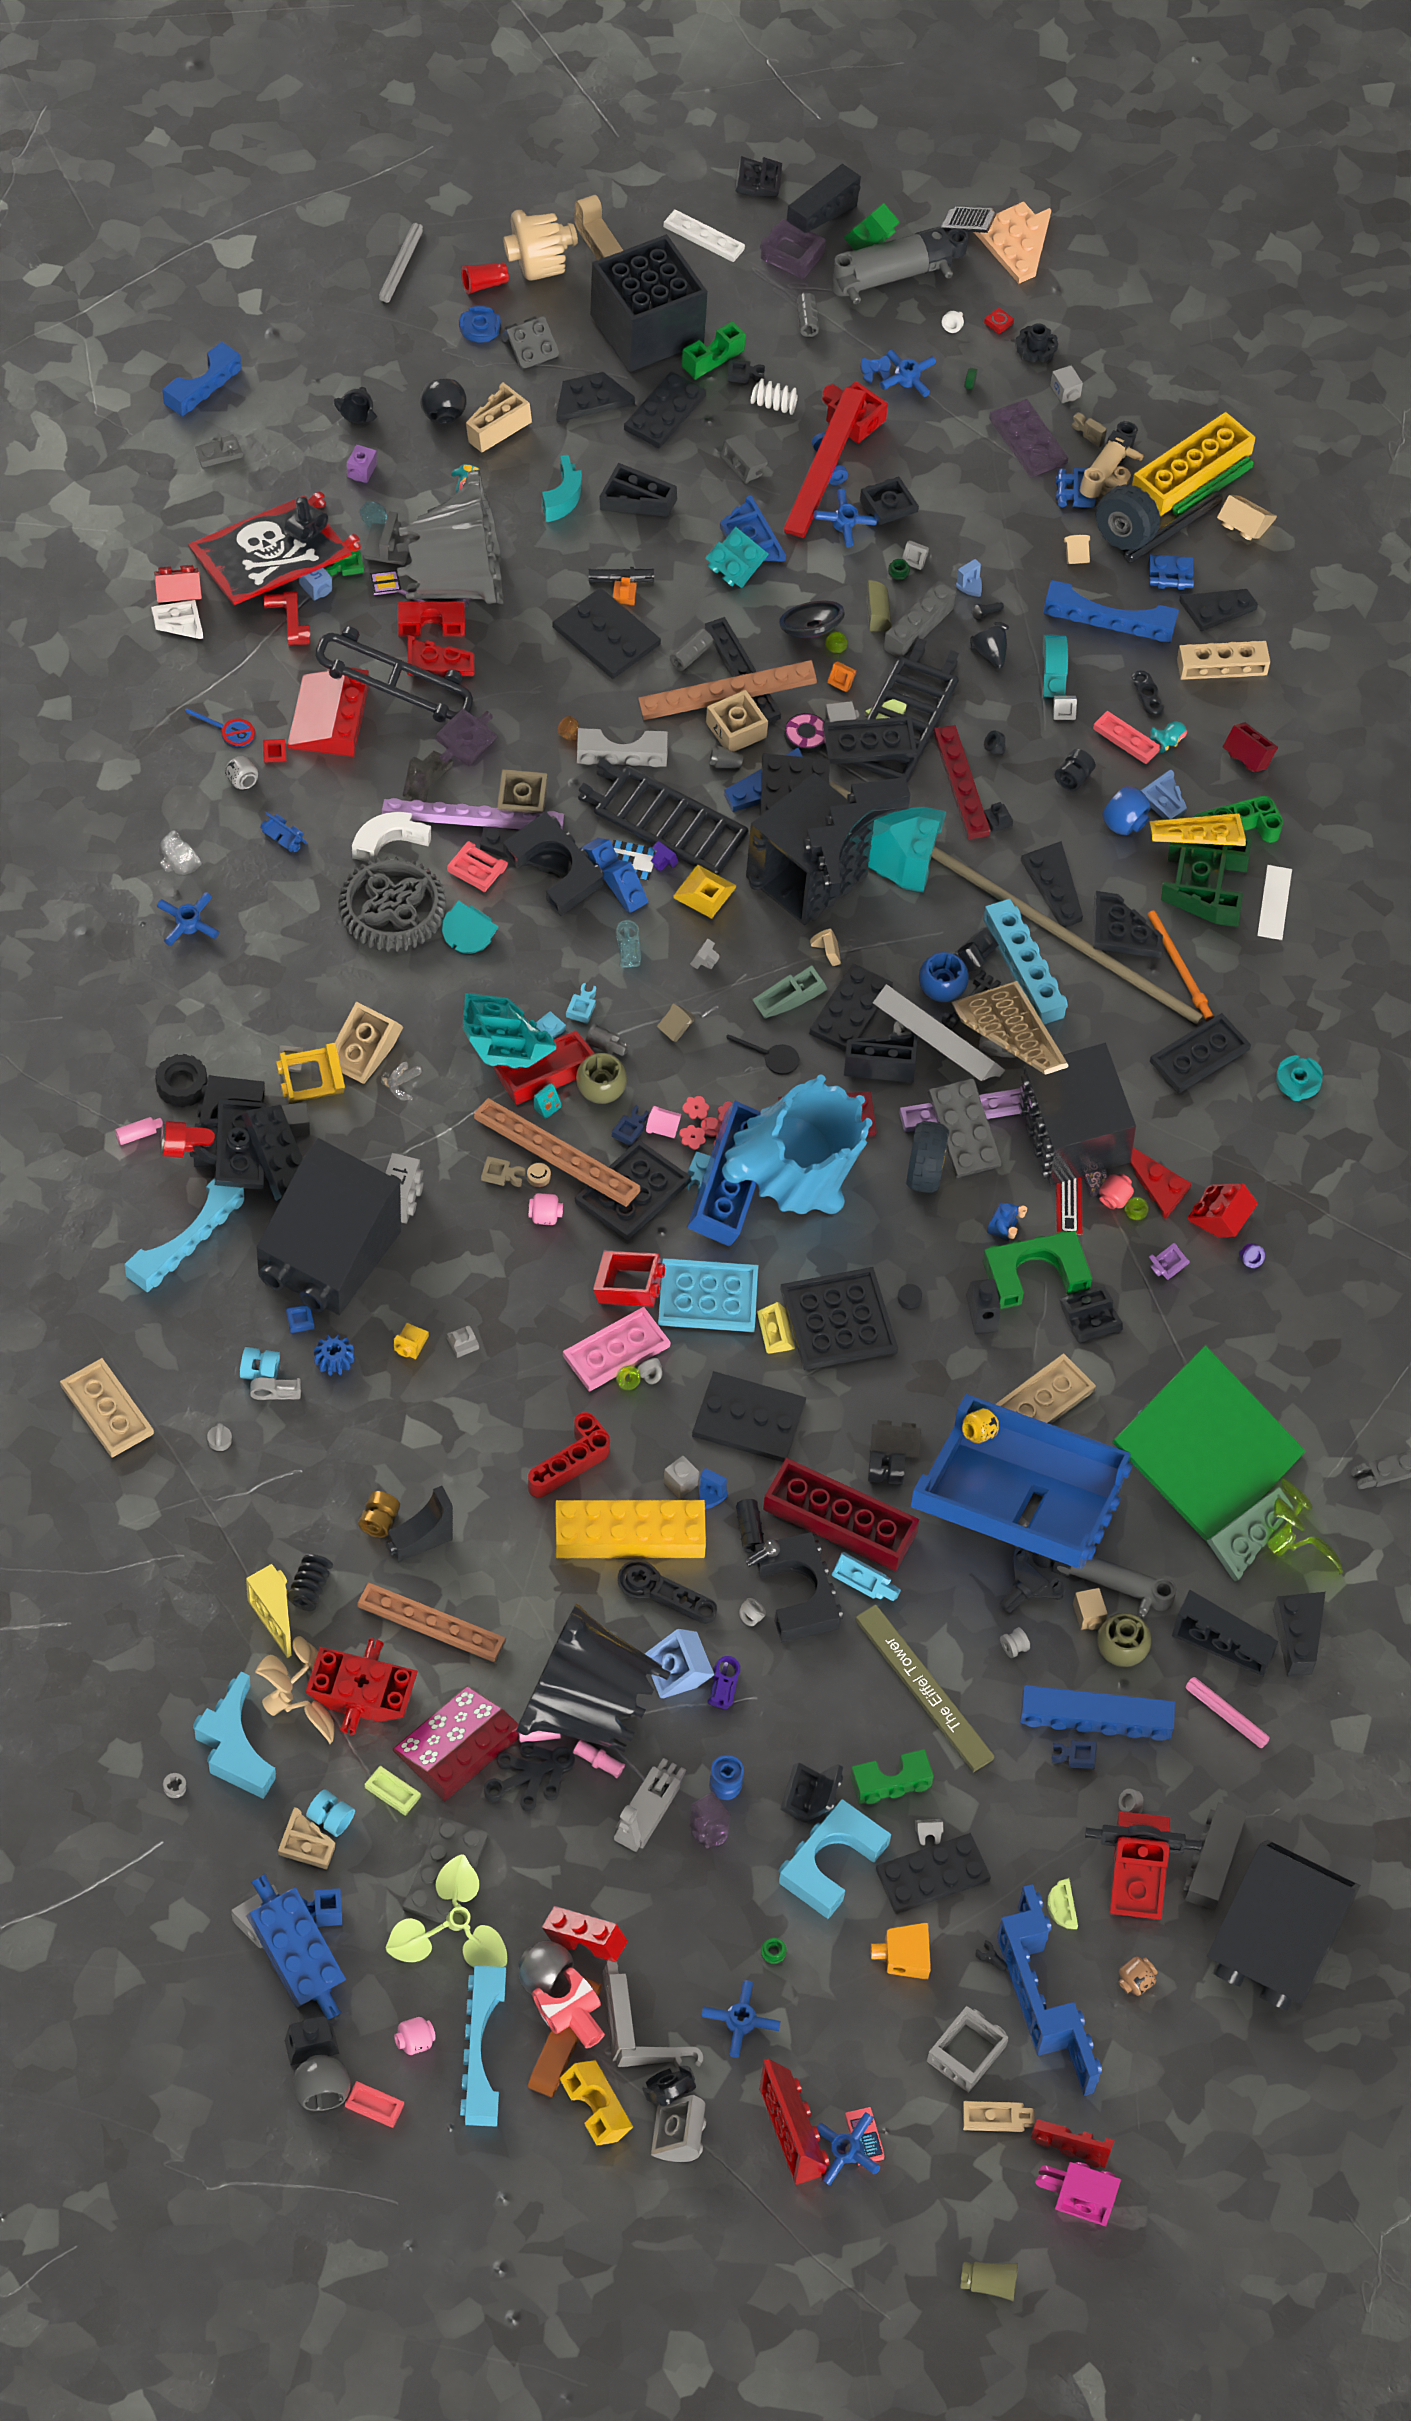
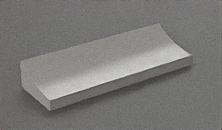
(937, 1034)

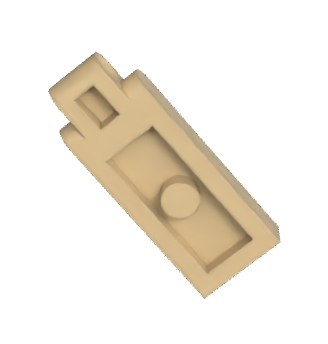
(997, 2116)

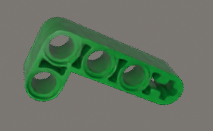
(1254, 813)

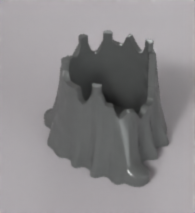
(455, 548)

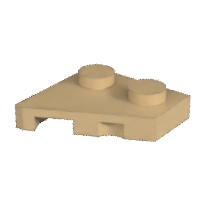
(306, 1842)

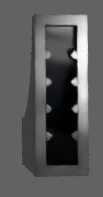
(425, 1530)

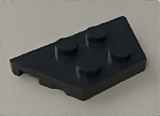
(590, 396)

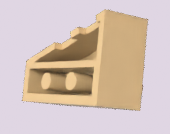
(498, 418)

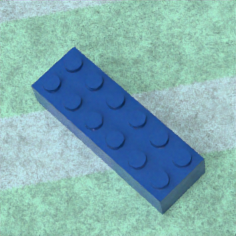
(723, 1204)

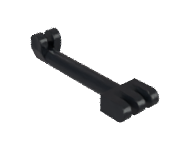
(982, 985)

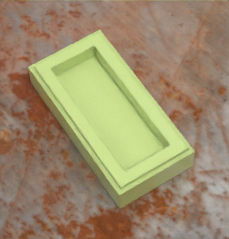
(392, 1790)

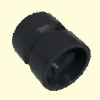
(1075, 769)
(894, 1472)

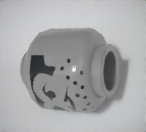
(241, 772)

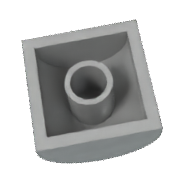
(679, 2130)

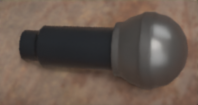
(770, 1549)

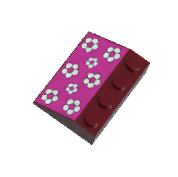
(458, 1742)

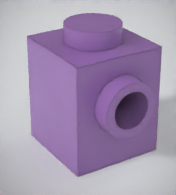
(361, 463)

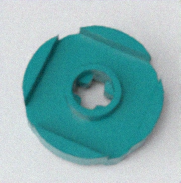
(1296, 1088)

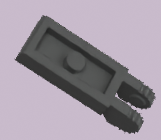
(1384, 1470)

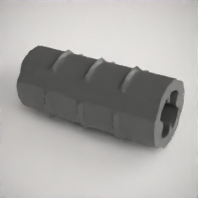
(807, 314)
(691, 649)

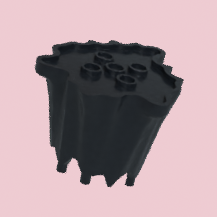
(589, 1684)

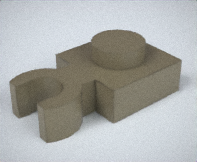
(1092, 430)
(499, 1171)

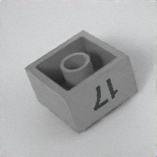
(409, 1174)

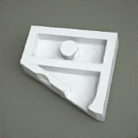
(178, 618)

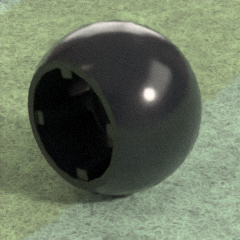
(443, 400)

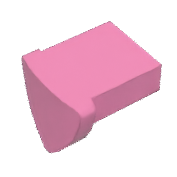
(663, 1122)

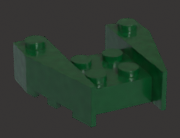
(1201, 880)

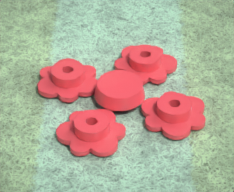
(709, 1126)

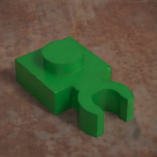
(348, 566)

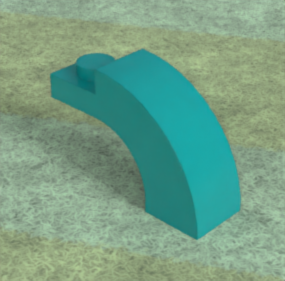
(565, 497)
(1055, 665)

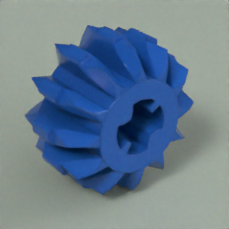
(334, 1355)

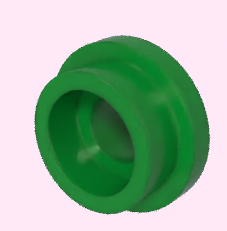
(773, 1943)

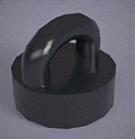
(995, 742)

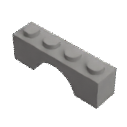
(647, 751)

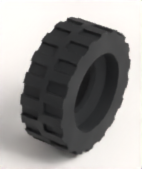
(176, 1064)

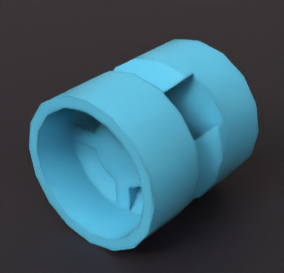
(268, 1365)
(328, 1811)

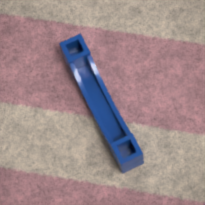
(1151, 623)

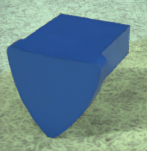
(712, 1488)

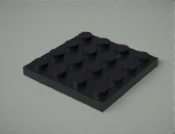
(838, 1318)

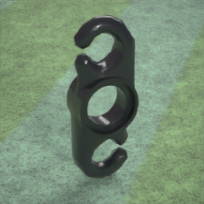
(1150, 685)

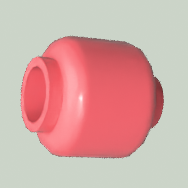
(1116, 1191)

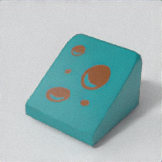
(547, 1101)

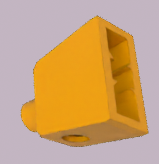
(905, 1951)

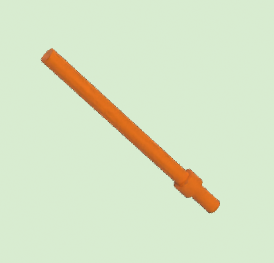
(1199, 999)

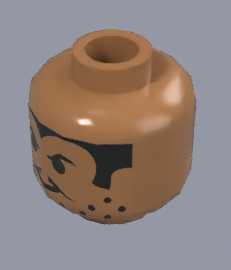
(1137, 1976)

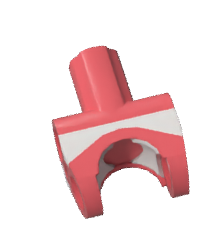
(572, 2009)

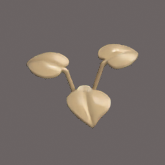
(281, 1698)

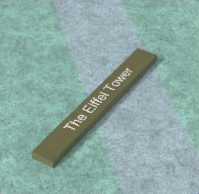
(924, 1688)

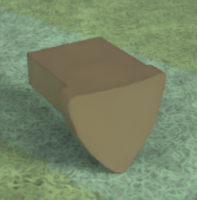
(676, 1022)

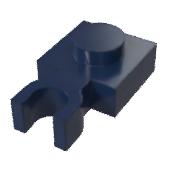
(630, 1128)
(1080, 1754)

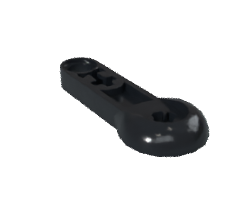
(662, 1590)

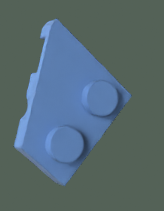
(1165, 797)

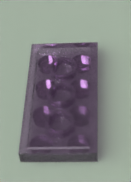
(1028, 438)

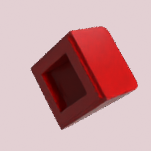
(274, 750)

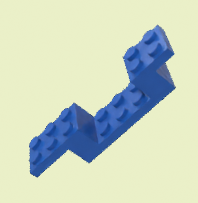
(1049, 2028)

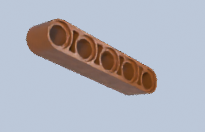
(556, 2056)

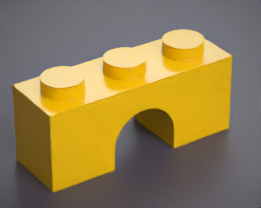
(587, 2083)

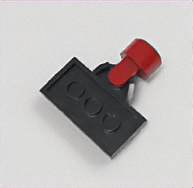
(210, 1145)

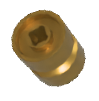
(379, 1513)

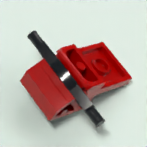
(1140, 1861)

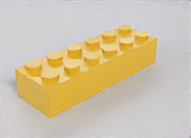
(1195, 461)
(630, 1529)

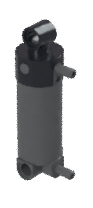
(897, 260)

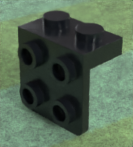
(811, 1792)

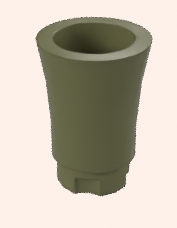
(990, 2278)

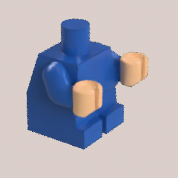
(1004, 1222)

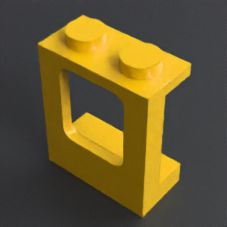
(329, 1069)

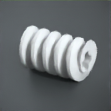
(774, 396)

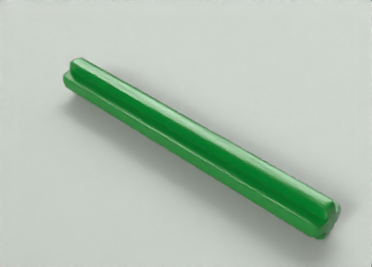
(1213, 485)

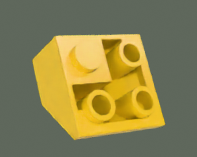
(704, 891)

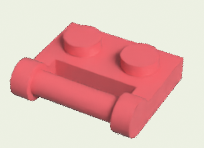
(474, 871)

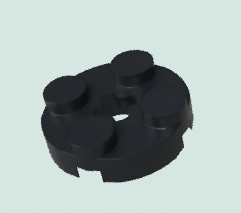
(667, 2085)

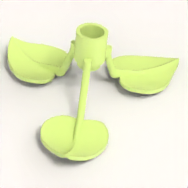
(455, 1882)

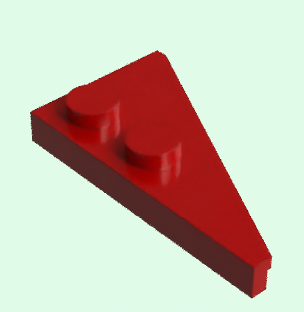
(1161, 1183)

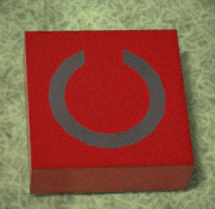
(999, 320)

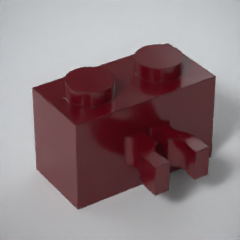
(1250, 747)

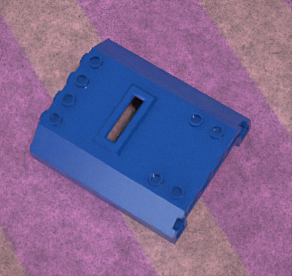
(994, 1480)

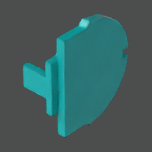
(467, 928)

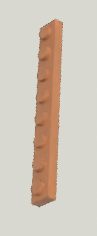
(712, 692)
(557, 1152)

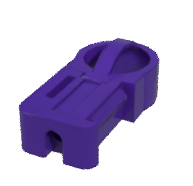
(723, 1686)

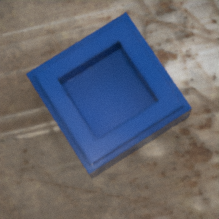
(299, 1318)

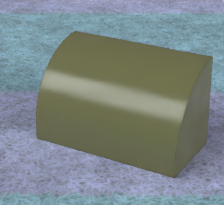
(878, 606)

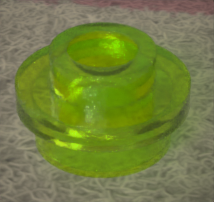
(836, 642)
(1139, 1203)
(634, 1377)

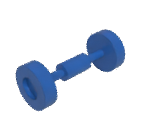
(840, 473)

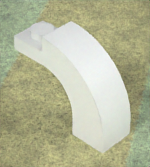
(388, 828)

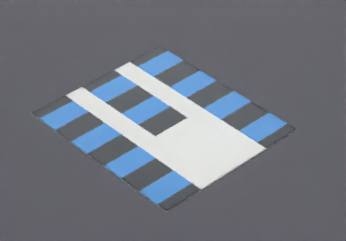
(638, 855)

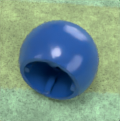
(1127, 811)
(938, 976)

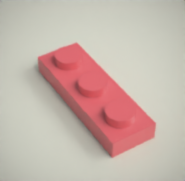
(1126, 737)

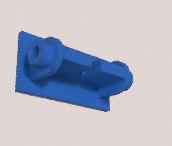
(276, 826)

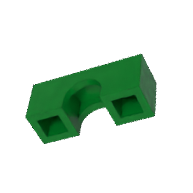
(873, 229)
(728, 343)
(872, 1785)

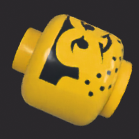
(980, 1426)

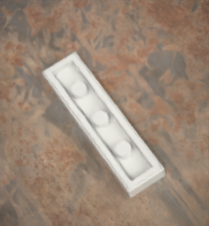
(704, 235)

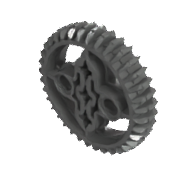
(392, 904)

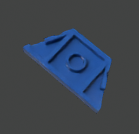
(753, 524)

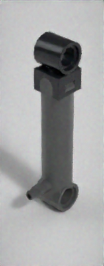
(1118, 1579)

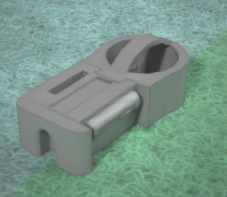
(275, 1389)

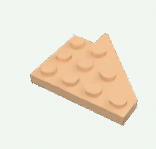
(1017, 239)

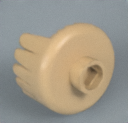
(537, 242)

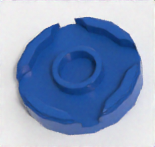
(480, 324)

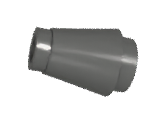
(725, 758)

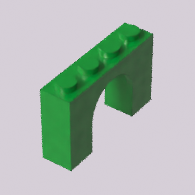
(1059, 1250)

